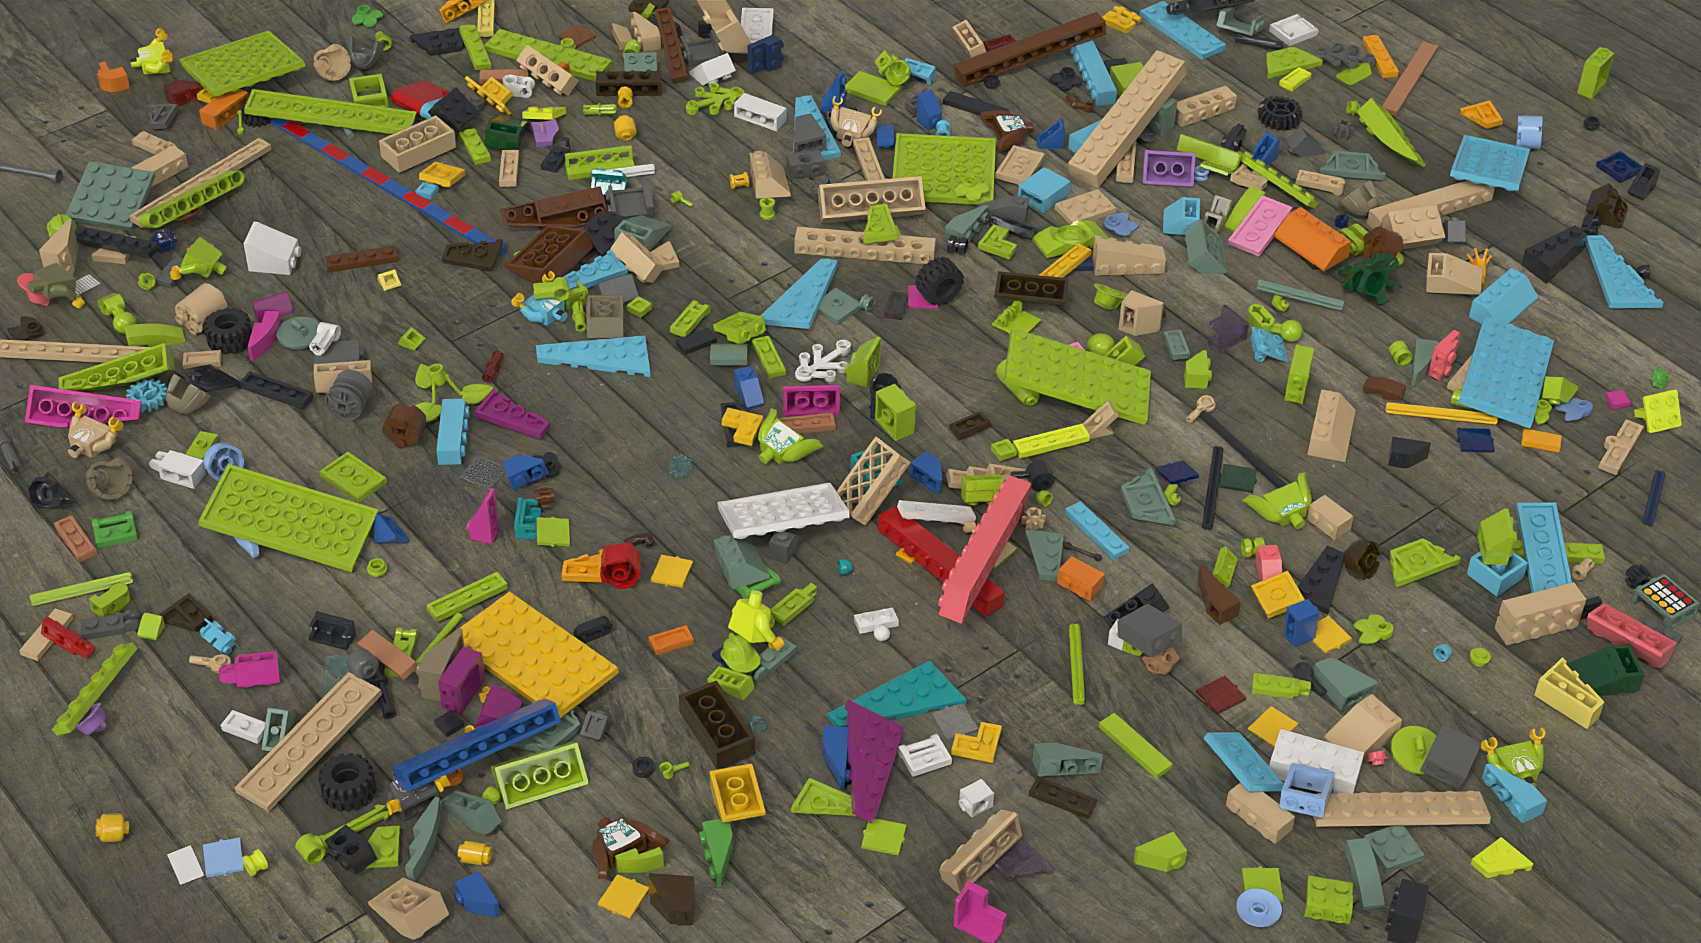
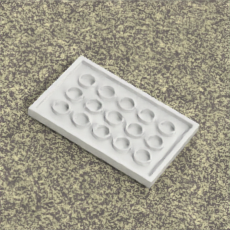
(783, 510)

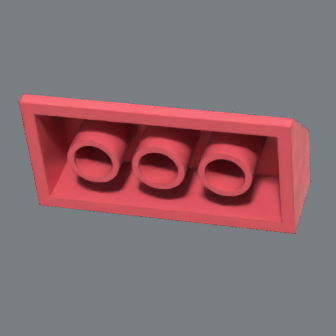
(1623, 630)

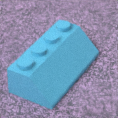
(1504, 298)

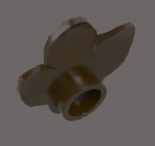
(28, 328)

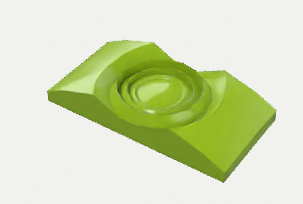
(1058, 241)

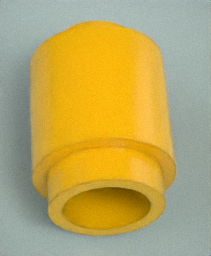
(475, 853)

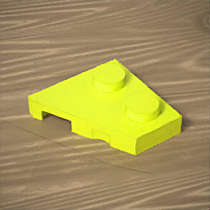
(543, 113)

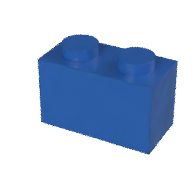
(1301, 623)

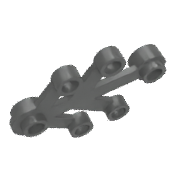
(1343, 56)

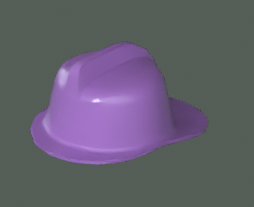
(92, 720)

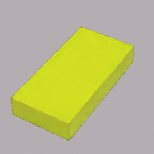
(1295, 79)

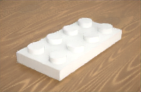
(757, 23)

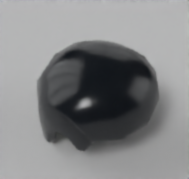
(882, 381)

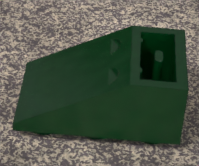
(505, 132)
(1610, 670)

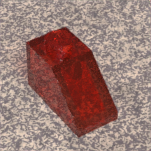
(182, 91)

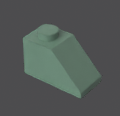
(277, 725)

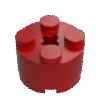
(620, 565)

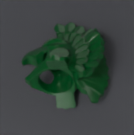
(1371, 276)

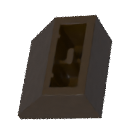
(1608, 205)

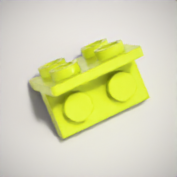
(1660, 411)

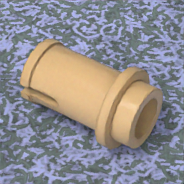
(1580, 571)

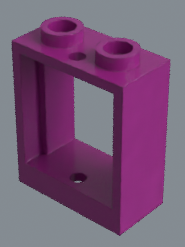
(461, 680)

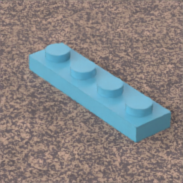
(1096, 530)

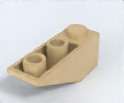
(646, 33)

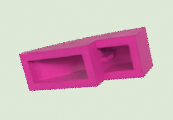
(264, 334)

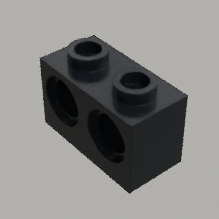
(350, 850)

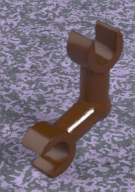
(1087, 106)

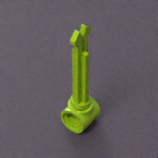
(314, 848)

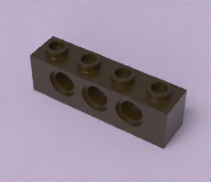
(640, 82)

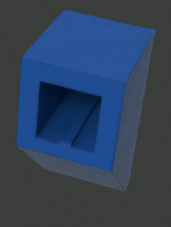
(524, 470)

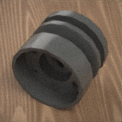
(349, 394)

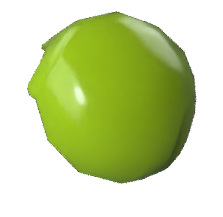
(898, 72)
(1100, 343)

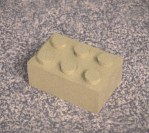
(1416, 226)

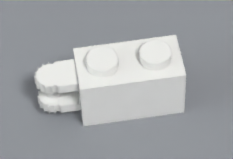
(179, 468)

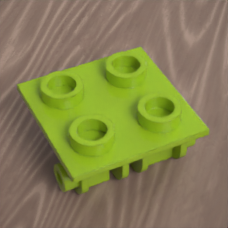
(1016, 318)

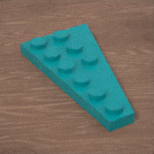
(906, 695)

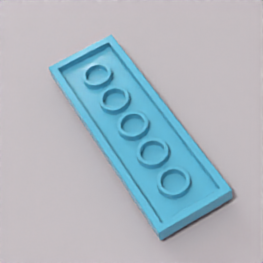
(1183, 31)
(1543, 545)

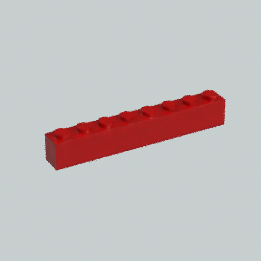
(934, 555)

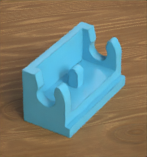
(922, 70)

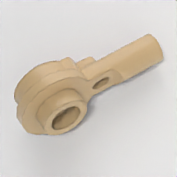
(1204, 403)
(214, 663)

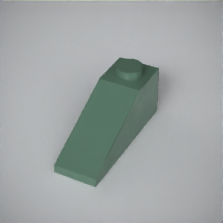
(1422, 358)
(472, 811)

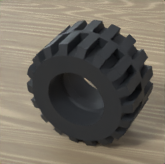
(939, 281)
(228, 330)
(351, 794)

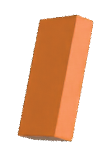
(671, 640)

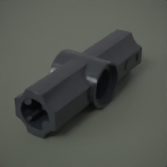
(1234, 138)

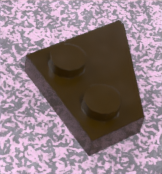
(187, 614)

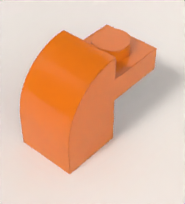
(112, 80)

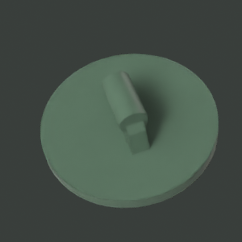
(297, 332)

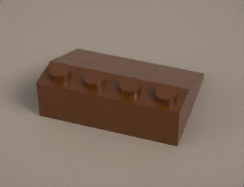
(551, 250)

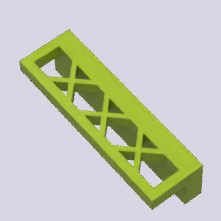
(583, 167)

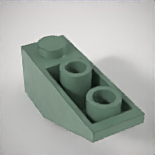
(967, 223)
(1061, 759)

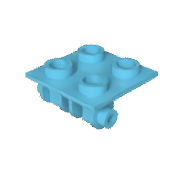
(1267, 344)

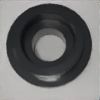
(991, 81)
(1591, 123)

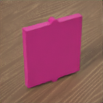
(916, 299)

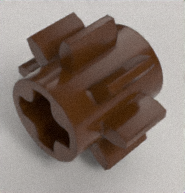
(544, 496)

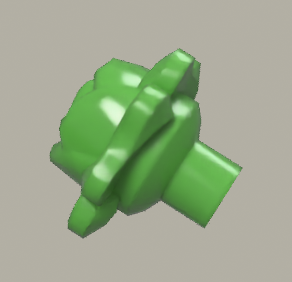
(1660, 378)

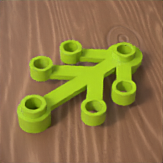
(734, 94)

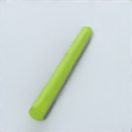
(442, 635)

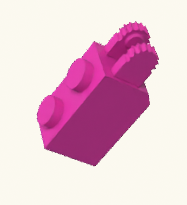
(251, 670)

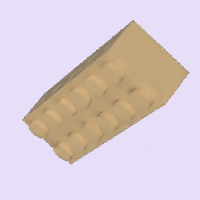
(853, 199)

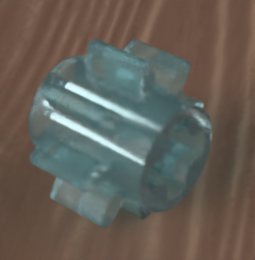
(680, 466)

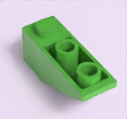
(719, 846)

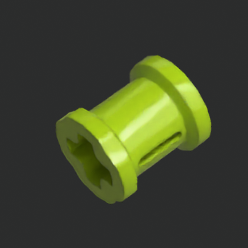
(767, 211)

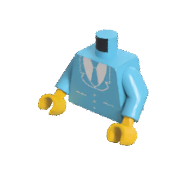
(541, 310)

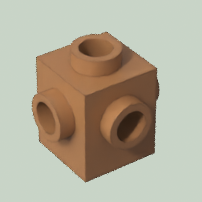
(1162, 662)

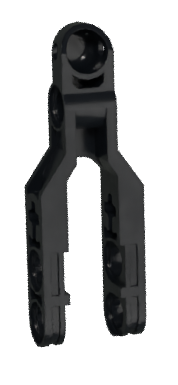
(1201, 5)

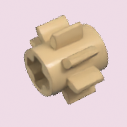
(1033, 519)

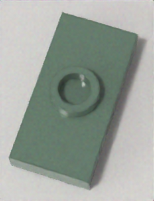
(1176, 344)

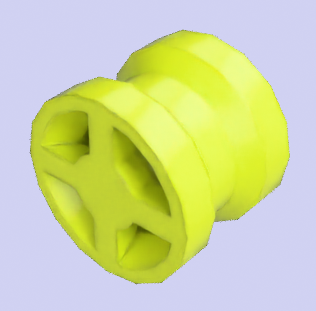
(254, 862)

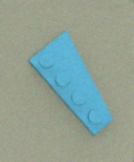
(601, 270)

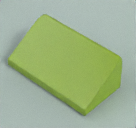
(1354, 75)

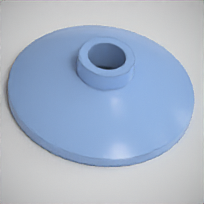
(1260, 901)

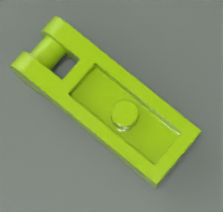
(690, 318)
(405, 646)

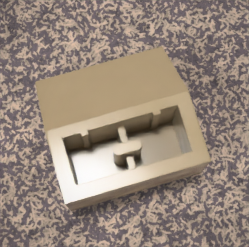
(1140, 314)

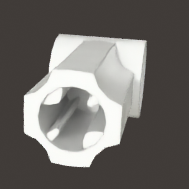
(325, 335)

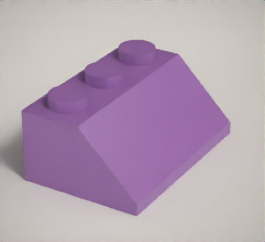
(1168, 168)

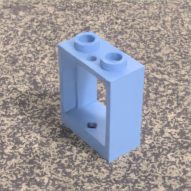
(1307, 778)

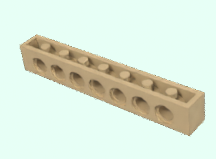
(850, 245)

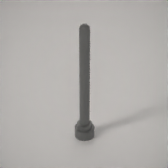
(53, 175)

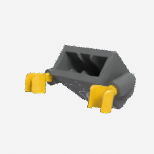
(415, 801)

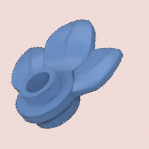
(1120, 224)
(1575, 409)

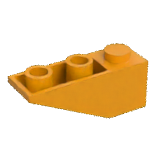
(456, 8)

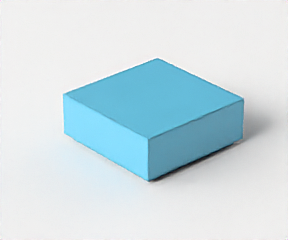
(427, 190)

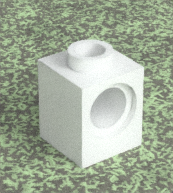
(976, 798)

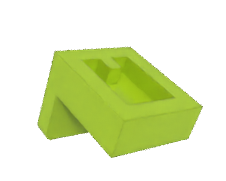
(578, 294)

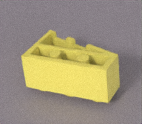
(1569, 695)

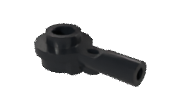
(1305, 672)

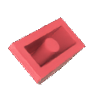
(1268, 561)

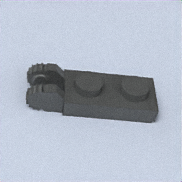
(110, 625)

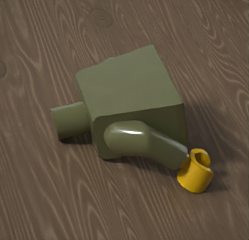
(56, 282)

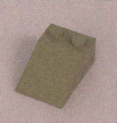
(604, 316)
(436, 663)

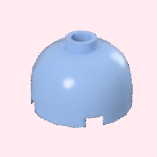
(218, 458)

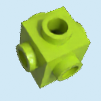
(884, 60)

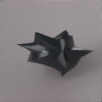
(48, 492)

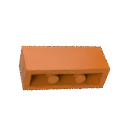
(223, 108)

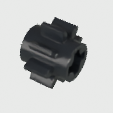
(1637, 576)

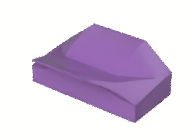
(544, 132)

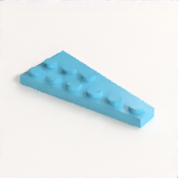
(807, 105)
(1618, 281)
(801, 301)
(602, 354)

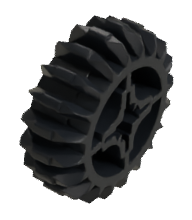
(1279, 113)

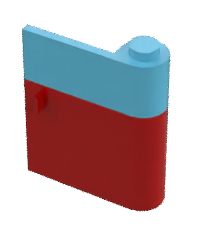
(418, 97)

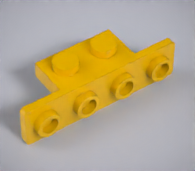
(494, 92)

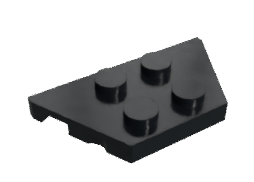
(439, 41)
(602, 231)

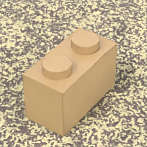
(1329, 517)

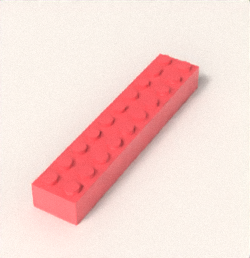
(983, 549)

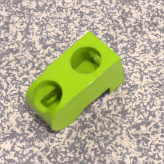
(111, 601)

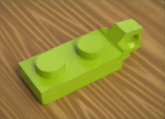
(793, 604)
(1279, 686)

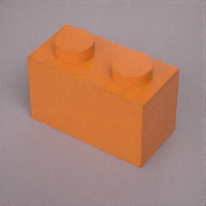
(1080, 578)

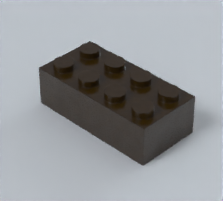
(717, 724)

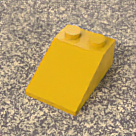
(736, 793)

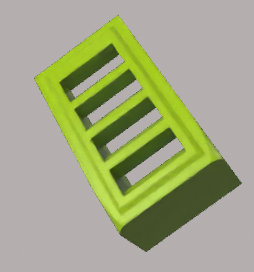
(740, 690)

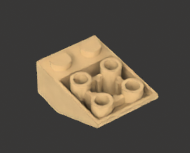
(1452, 275)

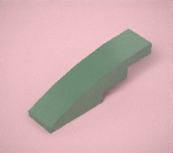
(425, 837)

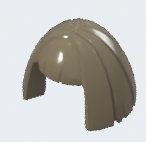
(1360, 200)
(184, 396)
(109, 479)

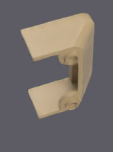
(725, 25)

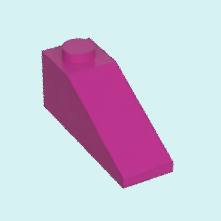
(485, 524)

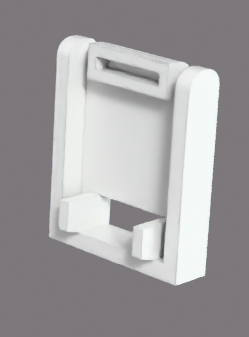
(1293, 30)

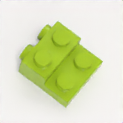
(741, 327)
(1329, 899)

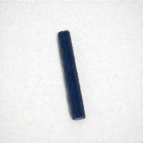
(1654, 497)

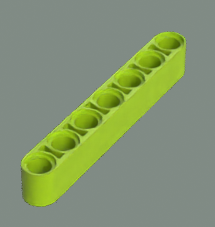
(185, 199)

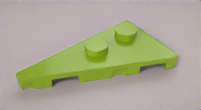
(822, 799)

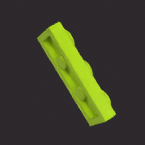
(475, 146)

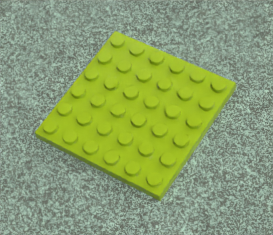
(241, 63)
(944, 164)

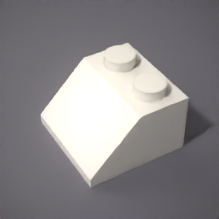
(713, 70)

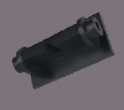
(1591, 223)

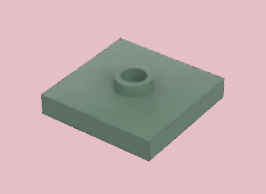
(838, 306)

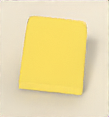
(389, 280)

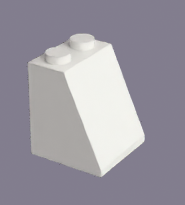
(270, 250)

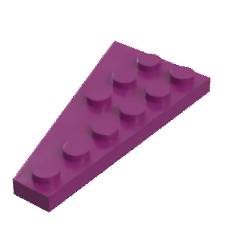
(871, 754)

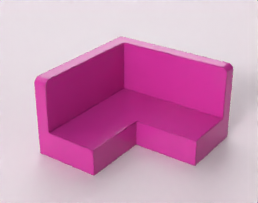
(976, 916)

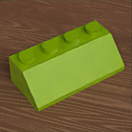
(540, 774)

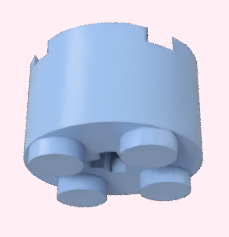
(1529, 131)

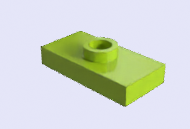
(201, 444)
(1225, 566)

